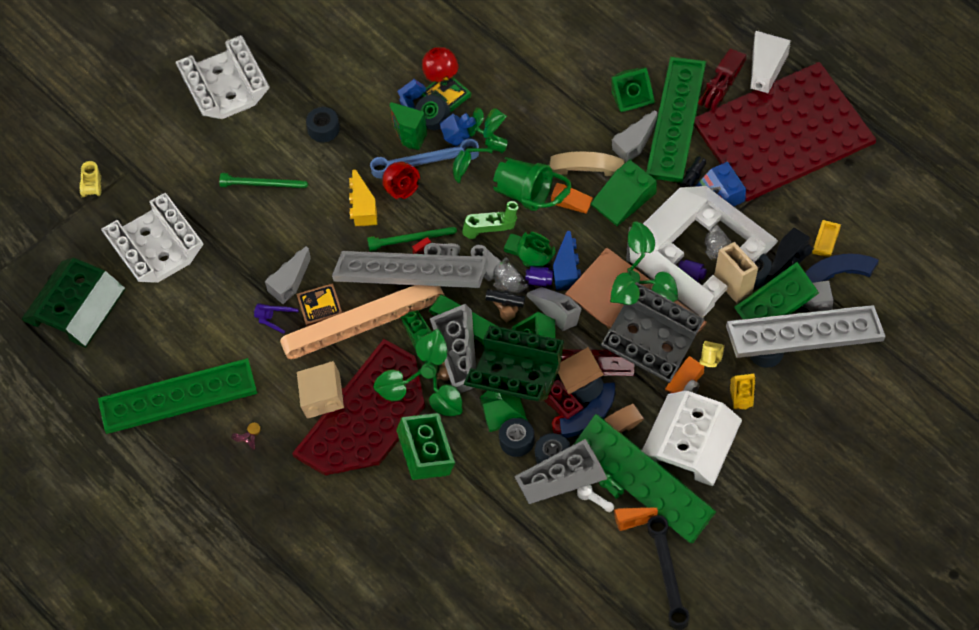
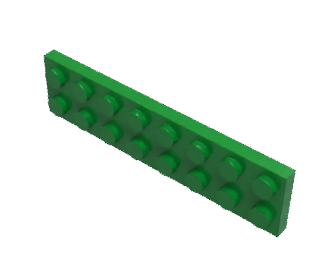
(676, 119)
(177, 396)
(647, 479)

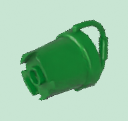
(528, 183)

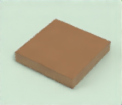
(579, 370)

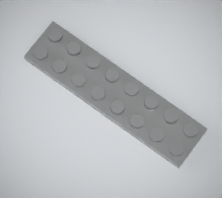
(410, 269)
(805, 331)

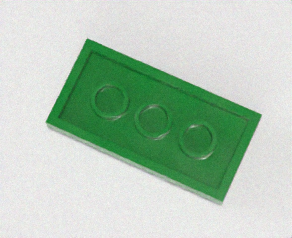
(779, 296)

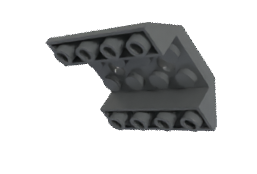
(658, 323)

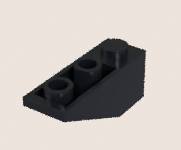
(792, 249)

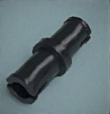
(693, 173)
(505, 298)

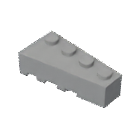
(458, 333)
(561, 473)

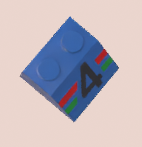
(725, 184)

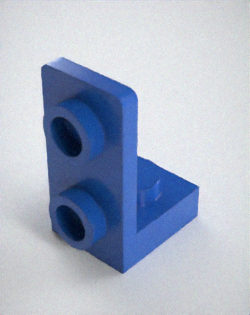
(411, 92)

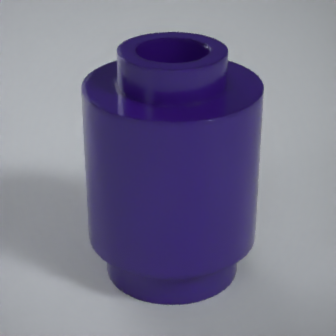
(693, 269)
(539, 276)

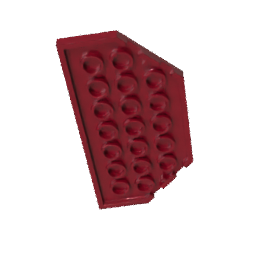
(368, 423)

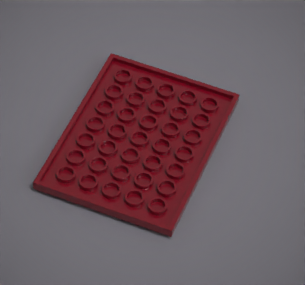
(784, 132)

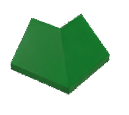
(632, 89)
(500, 408)

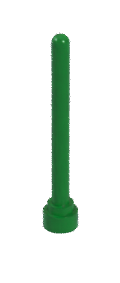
(227, 180)
(375, 243)

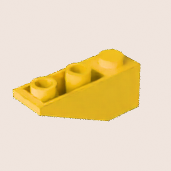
(364, 204)
(742, 391)

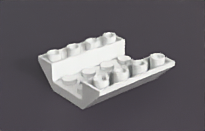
(238, 77)
(168, 236)
(706, 437)

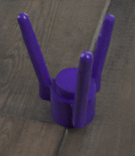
(265, 312)

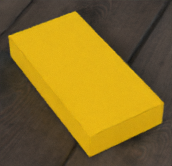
(826, 238)

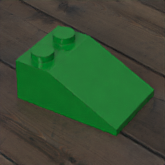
(624, 193)

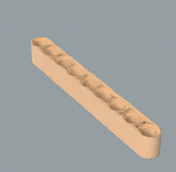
(359, 320)

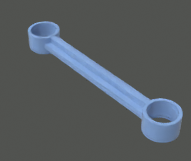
(425, 157)

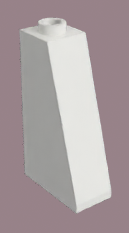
(767, 60)

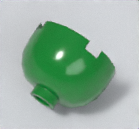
(535, 250)

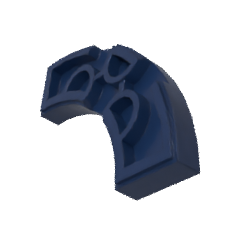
(842, 263)
(577, 423)

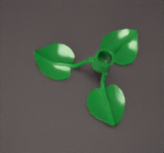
(492, 141)
(624, 287)
(434, 351)

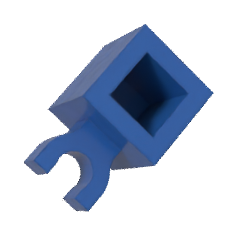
(455, 128)

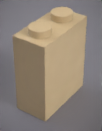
(736, 272)
(320, 390)

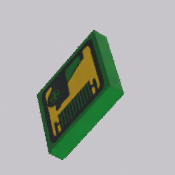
(450, 91)

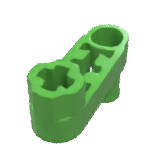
(481, 222)

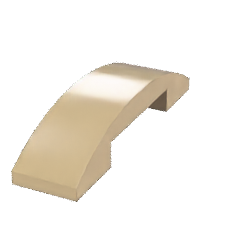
(585, 162)

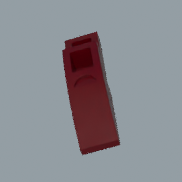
(561, 400)

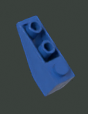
(565, 264)

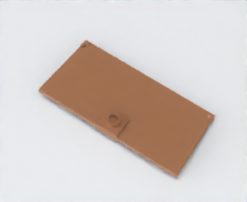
(594, 289)

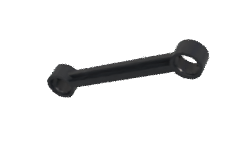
(668, 572)

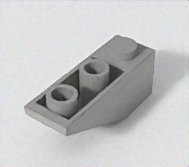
(633, 140)
(287, 279)
(557, 306)

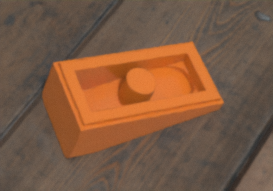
(575, 200)
(688, 371)
(633, 517)

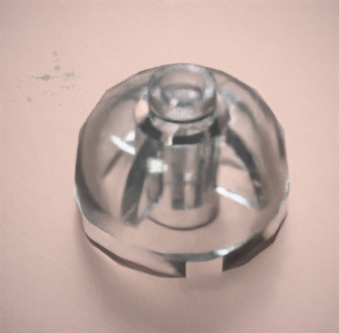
(714, 241)
(508, 278)

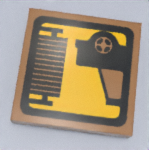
(319, 304)

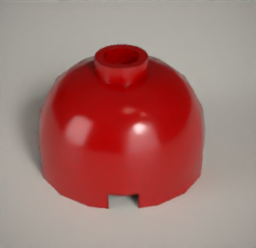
(439, 64)
(400, 179)

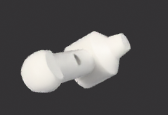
(586, 493)

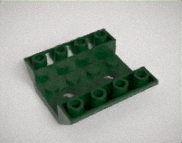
(84, 303)
(520, 358)

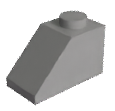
(823, 300)

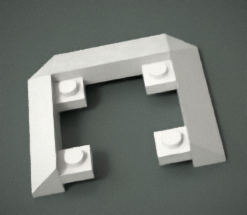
(673, 219)

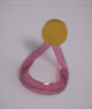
(253, 430)

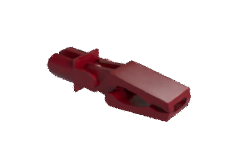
(726, 75)

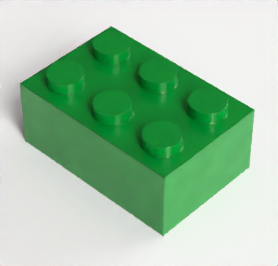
(425, 446)

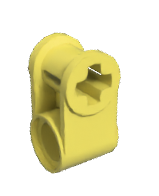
(90, 183)
(711, 354)

